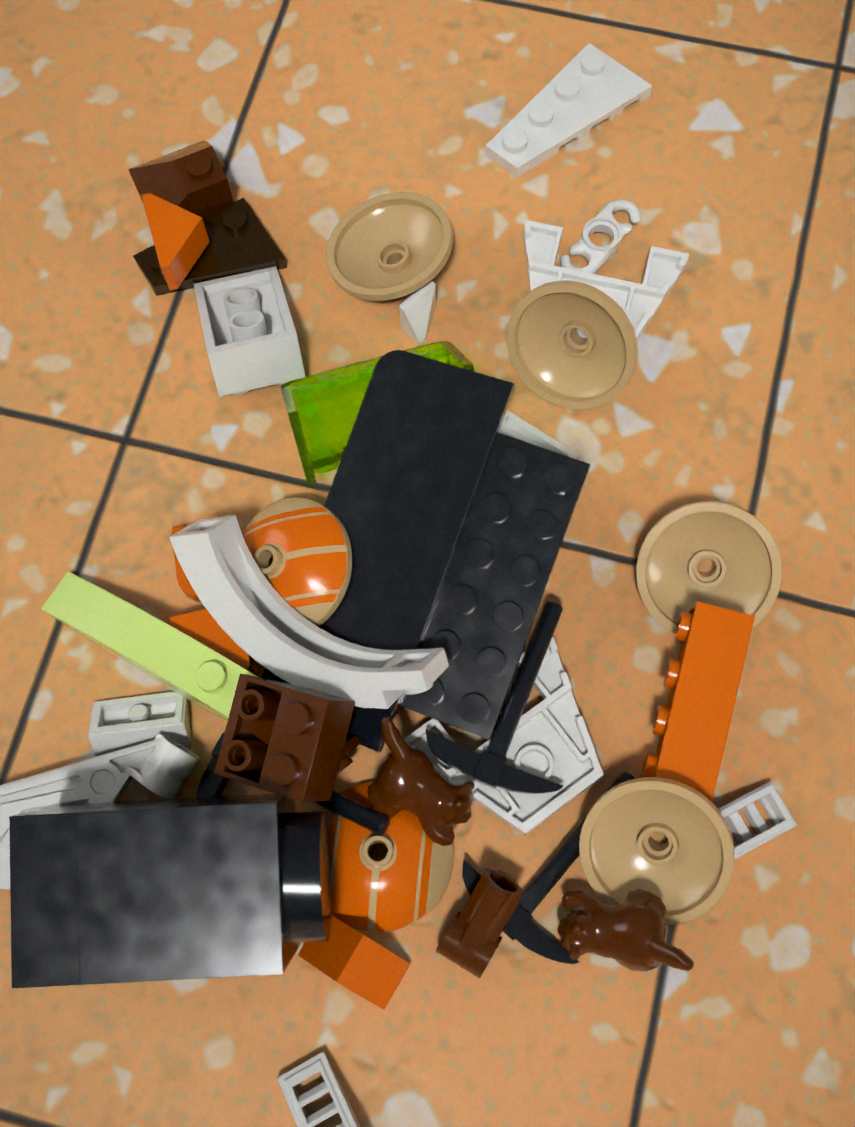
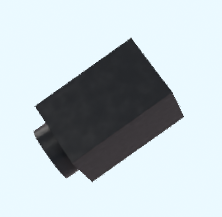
(166, 889)

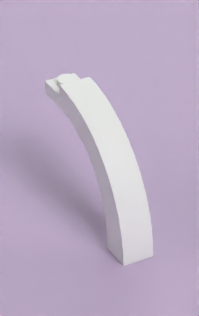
(280, 637)

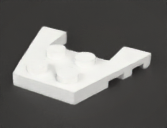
(637, 300)
(546, 743)

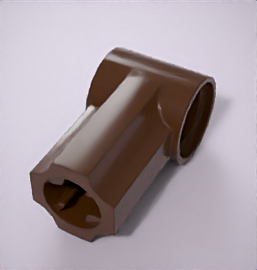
(476, 930)

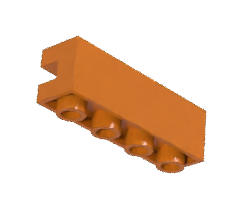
(701, 696)

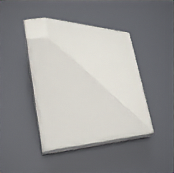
(418, 312)

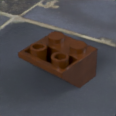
(284, 738)

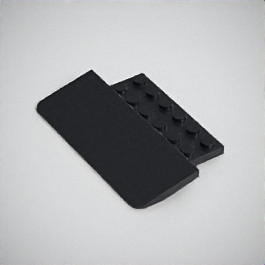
(446, 535)

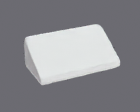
(137, 720)

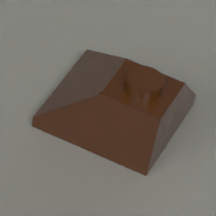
(187, 179)

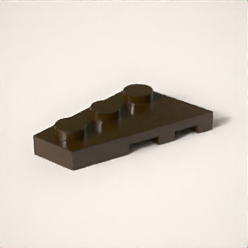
(235, 247)

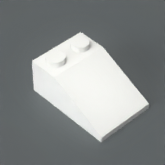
(248, 331)

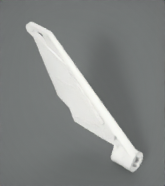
(156, 764)

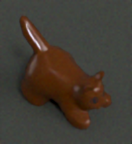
(415, 785)
(626, 932)

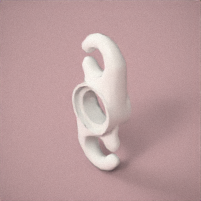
(605, 223)

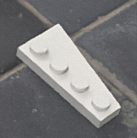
(566, 109)

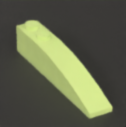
(147, 644)

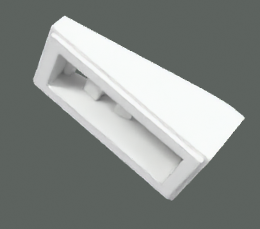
(773, 806)
(296, 1103)

